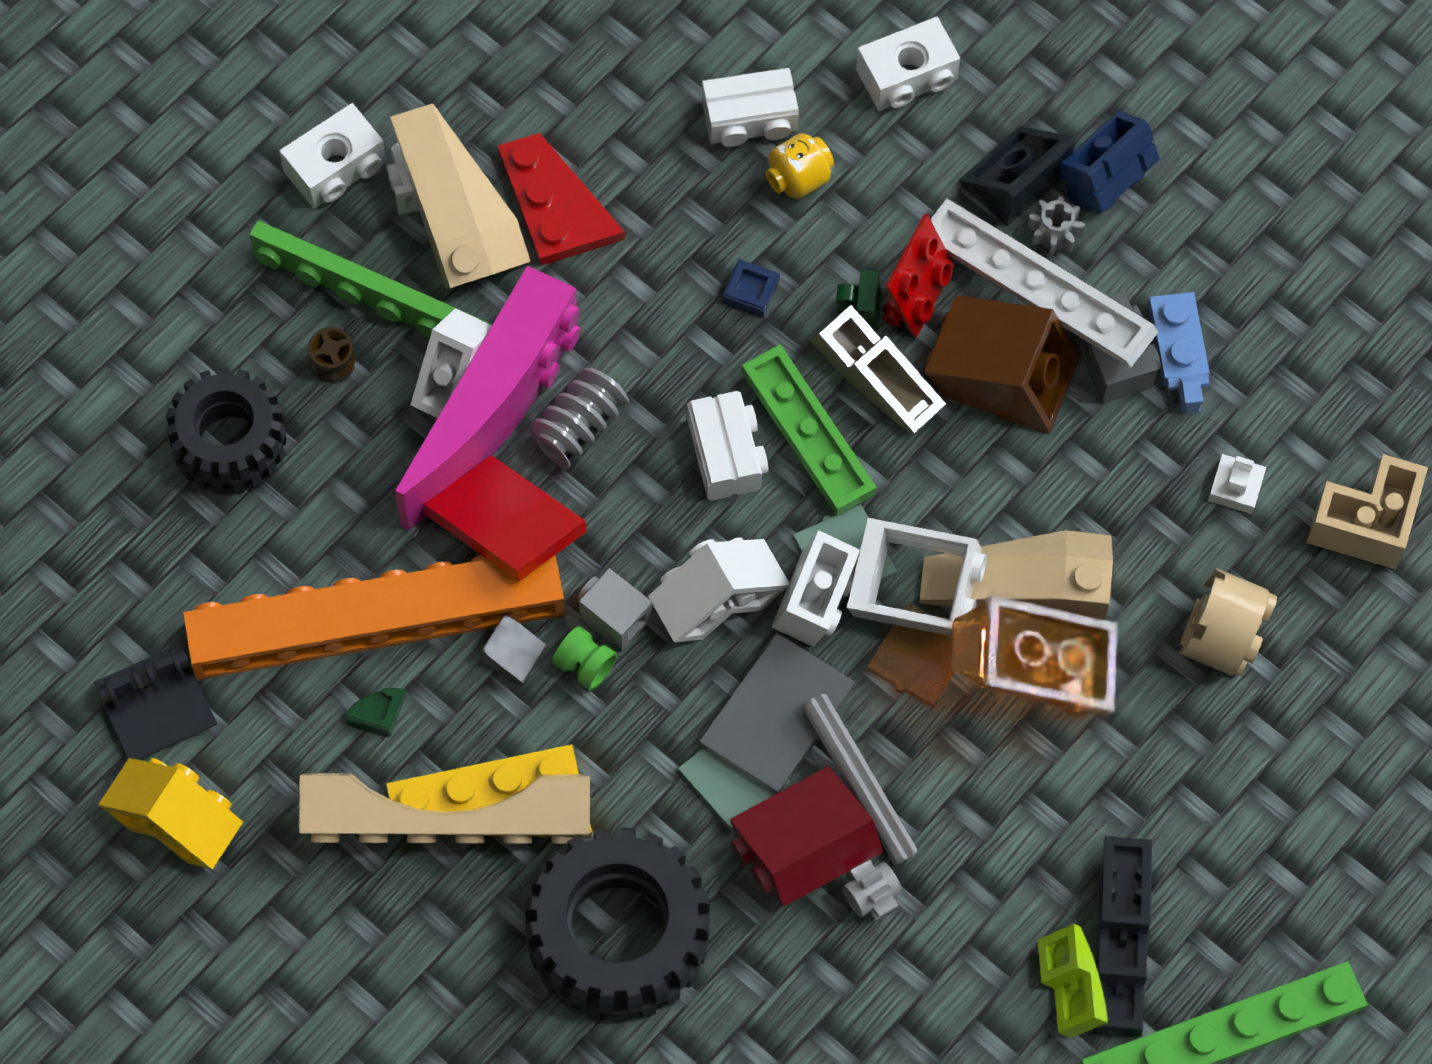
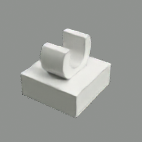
(1237, 483)

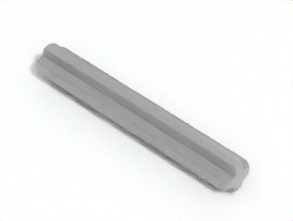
(859, 778)

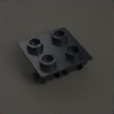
(155, 703)

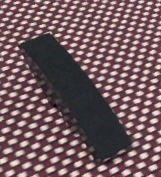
(1124, 933)

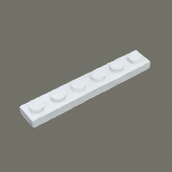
(1043, 284)

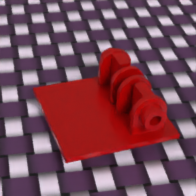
(918, 279)

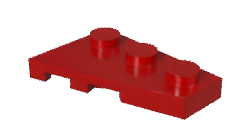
(554, 202)

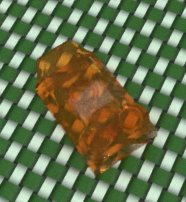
(1038, 654)

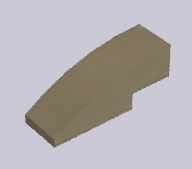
(877, 370)

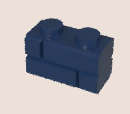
(1109, 162)

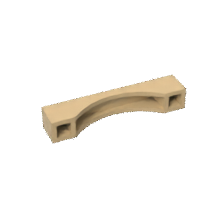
(345, 805)

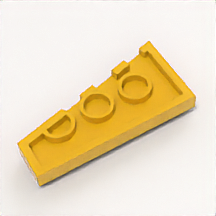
(482, 783)

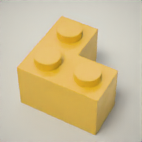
(172, 808)

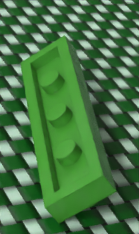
(808, 430)

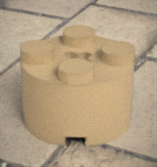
(1226, 623)

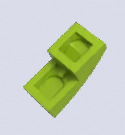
(1073, 975)

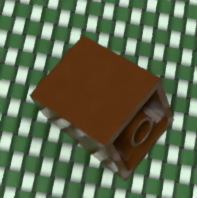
(1003, 360)

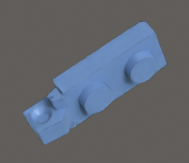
(1180, 347)

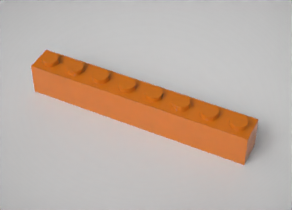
(366, 615)

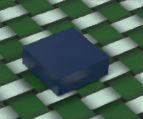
(751, 288)

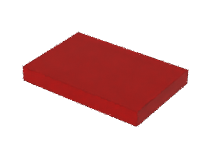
(505, 518)

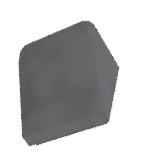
(512, 650)

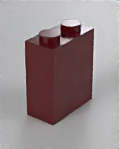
(804, 836)

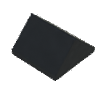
(1018, 171)

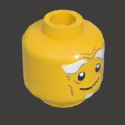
(799, 166)

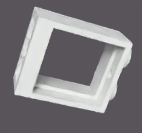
(871, 565)

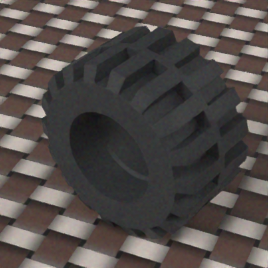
(220, 398)

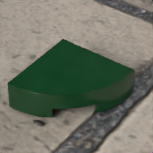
(377, 711)

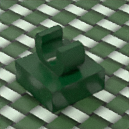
(863, 298)

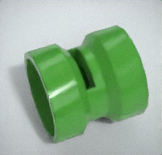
(585, 658)

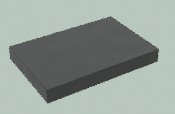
(764, 721)

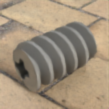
(576, 413)

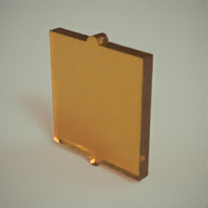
(914, 661)

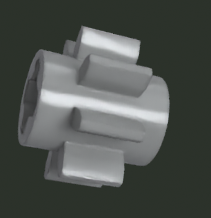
(1053, 237)
(872, 889)

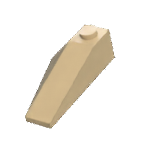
(460, 208)
(1048, 570)

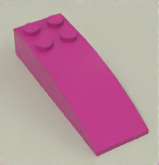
(496, 388)

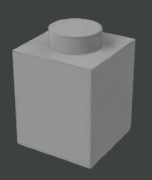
(614, 608)

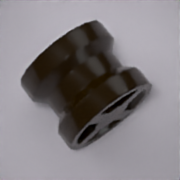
(331, 343)

